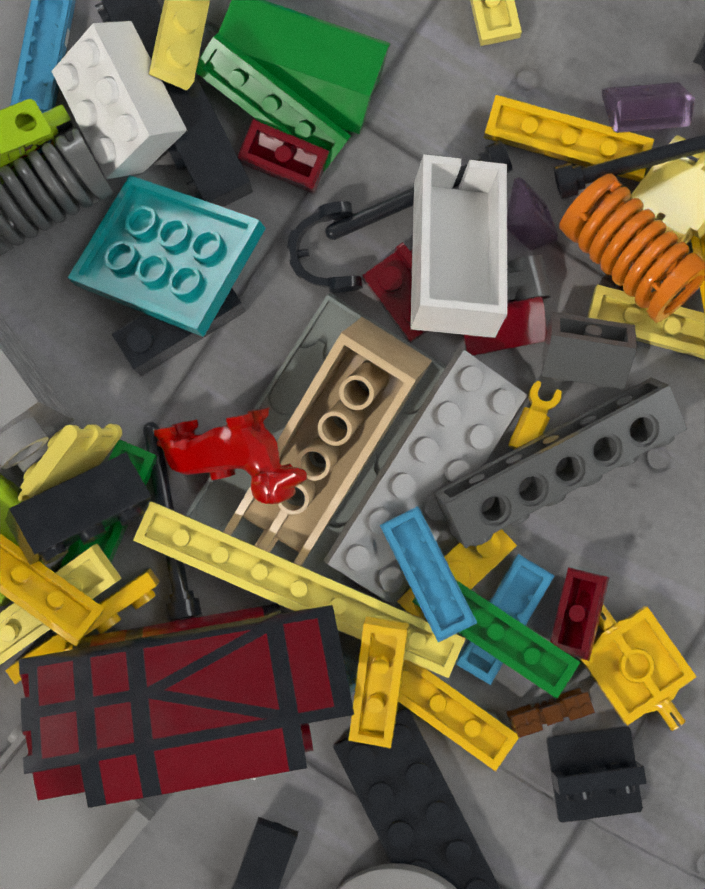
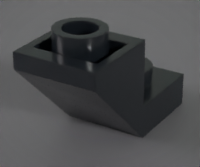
(265, 856)

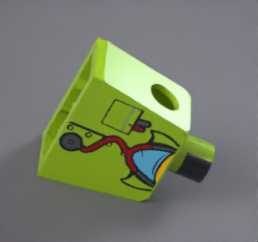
(27, 129)

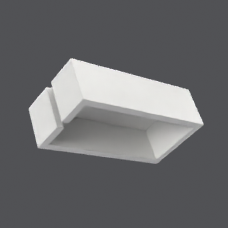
(459, 247)

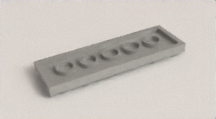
(442, 444)

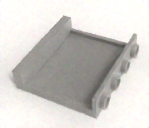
(58, 838)

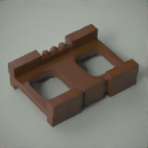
(569, 704)

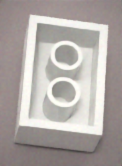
(116, 101)

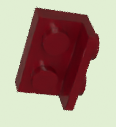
(392, 287)

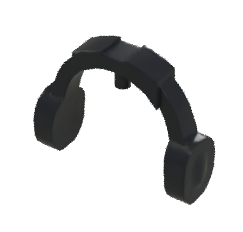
(326, 213)

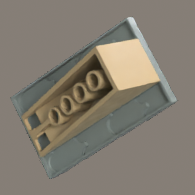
(338, 417)

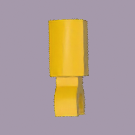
(533, 419)

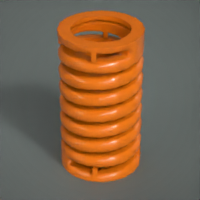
(614, 226)

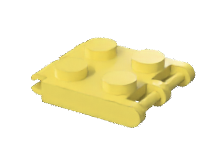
(676, 195)
(68, 455)

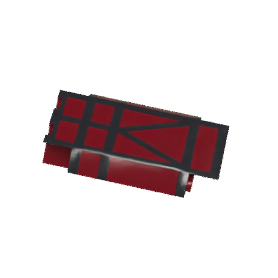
(181, 703)

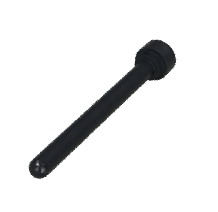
(494, 153)
(573, 178)
(182, 601)

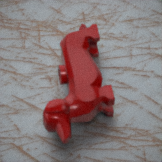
(237, 445)

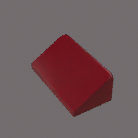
(283, 156)
(522, 327)
(579, 612)

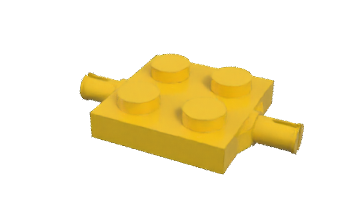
(638, 667)

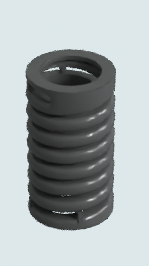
(51, 192)

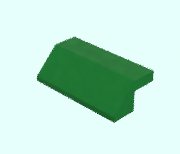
(314, 58)

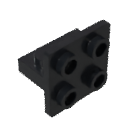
(595, 774)

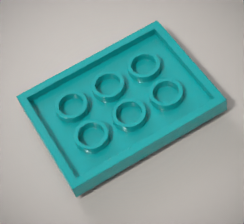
(167, 254)

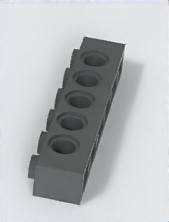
(463, 499)

